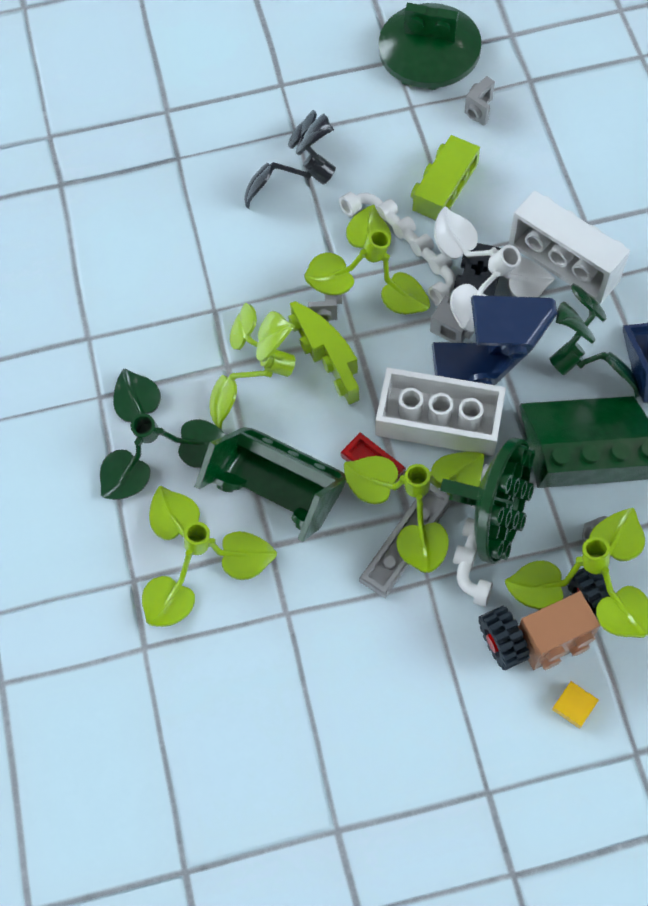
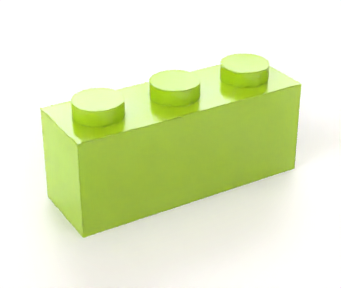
(445, 177)

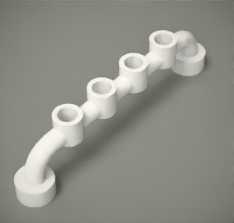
(404, 229)
(465, 559)

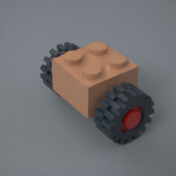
(549, 632)

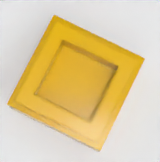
(575, 704)

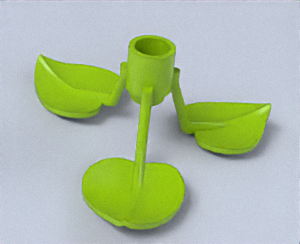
(367, 231)
(270, 336)
(374, 476)
(176, 514)
(623, 612)

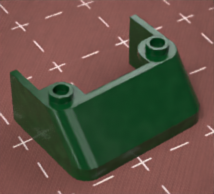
(274, 472)

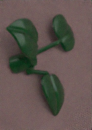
(571, 353)
(133, 400)

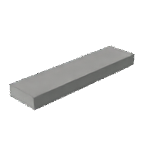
(387, 564)

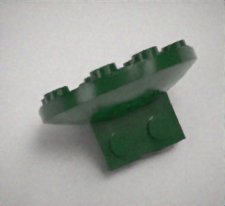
(429, 45)
(498, 500)

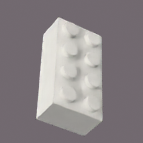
(568, 246)
(440, 411)

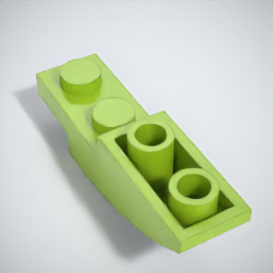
(328, 345)

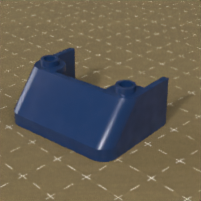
(504, 335)

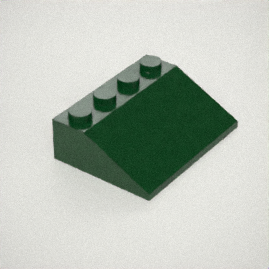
(587, 441)

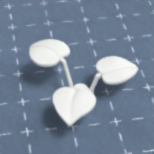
(457, 237)

